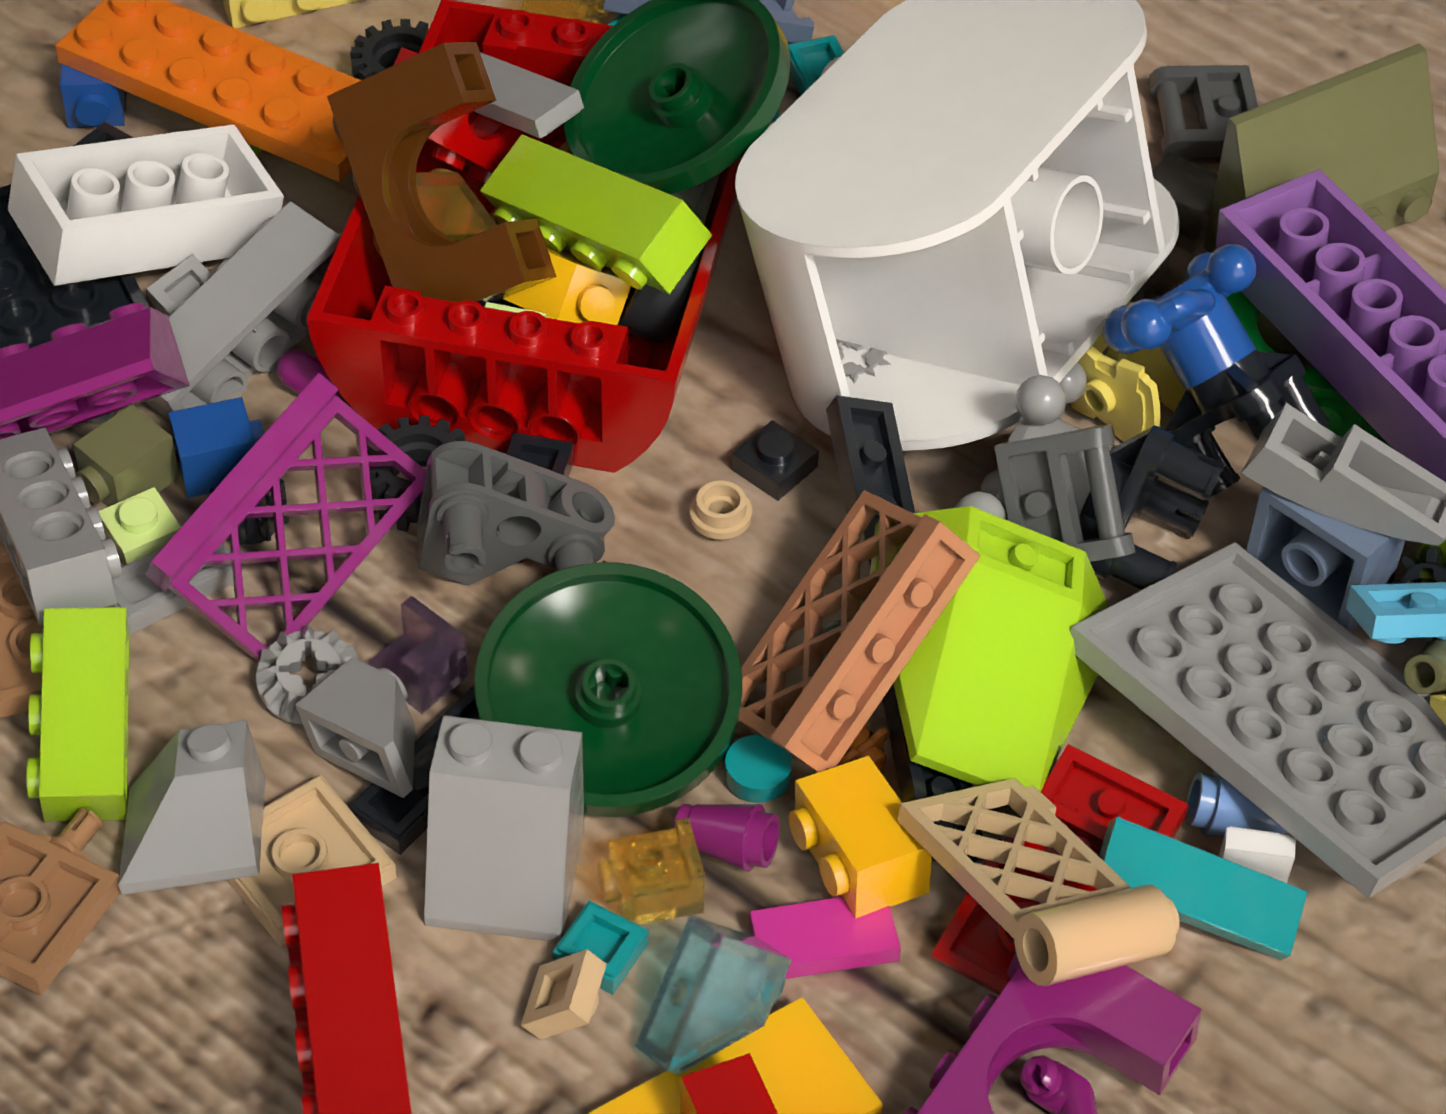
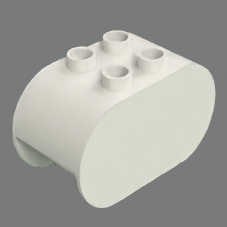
(961, 202)

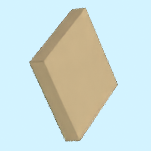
(303, 834)

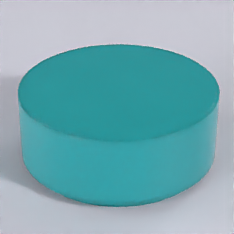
(757, 769)

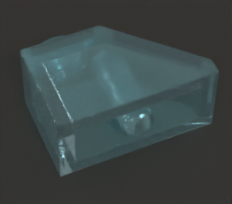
(711, 994)

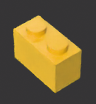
(854, 834)

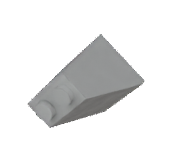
(503, 828)

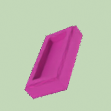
(826, 936)

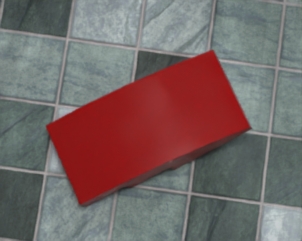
(1086, 800)

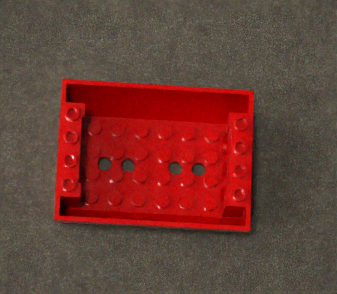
(494, 366)

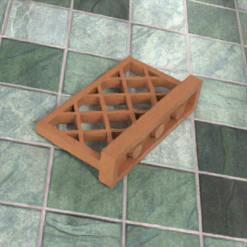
(872, 639)

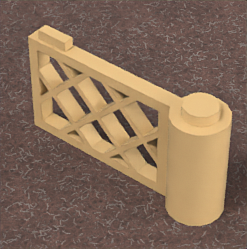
(1073, 928)

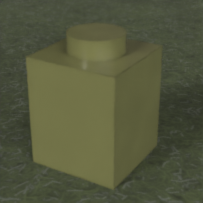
(125, 458)

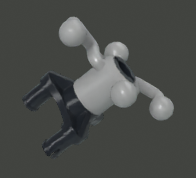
(1136, 471)

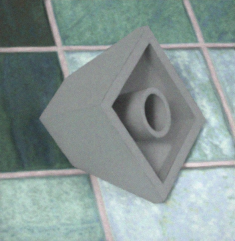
(195, 811)

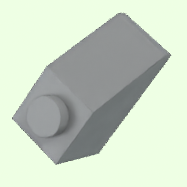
(363, 724)

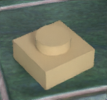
(564, 994)

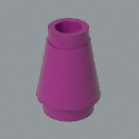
(734, 832)

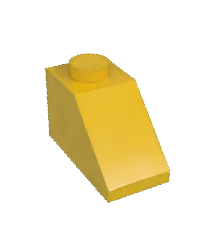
(576, 293)

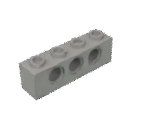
(52, 528)

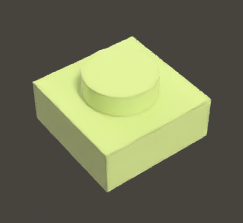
(139, 525)

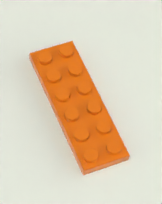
(214, 77)

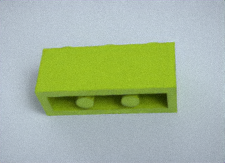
(81, 713)

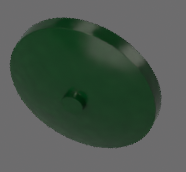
(679, 90)
(628, 666)

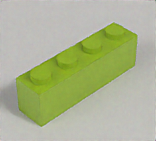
(597, 214)

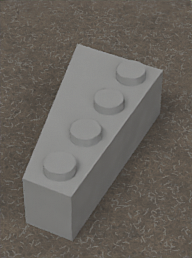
(249, 309)

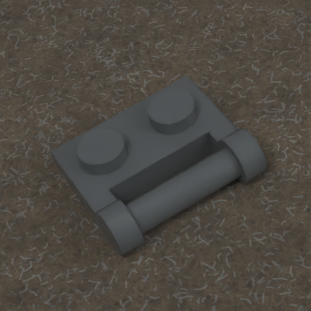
(1218, 95)
(1042, 495)

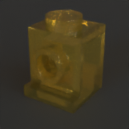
(654, 875)

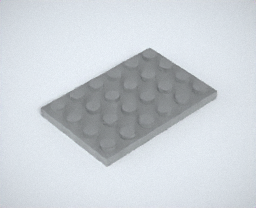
(1283, 711)

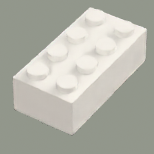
(140, 202)

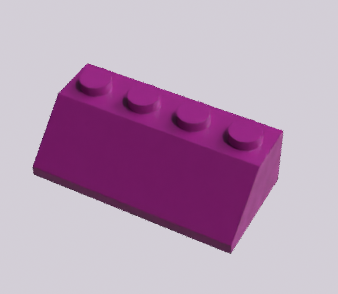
(89, 371)

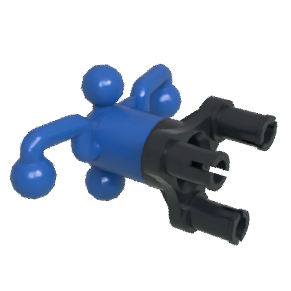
(1213, 355)

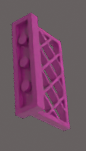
(246, 487)

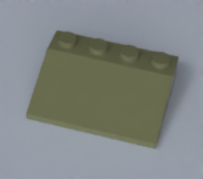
(1359, 128)

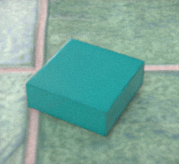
(609, 938)

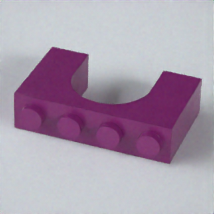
(1104, 1014)

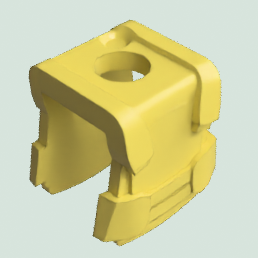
(1127, 388)

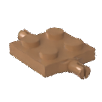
(49, 899)

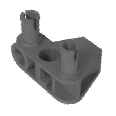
(495, 510)

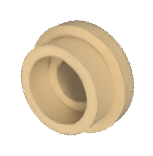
(721, 510)

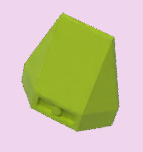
(999, 666)

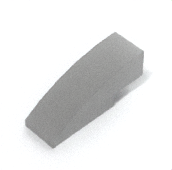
(1349, 478)

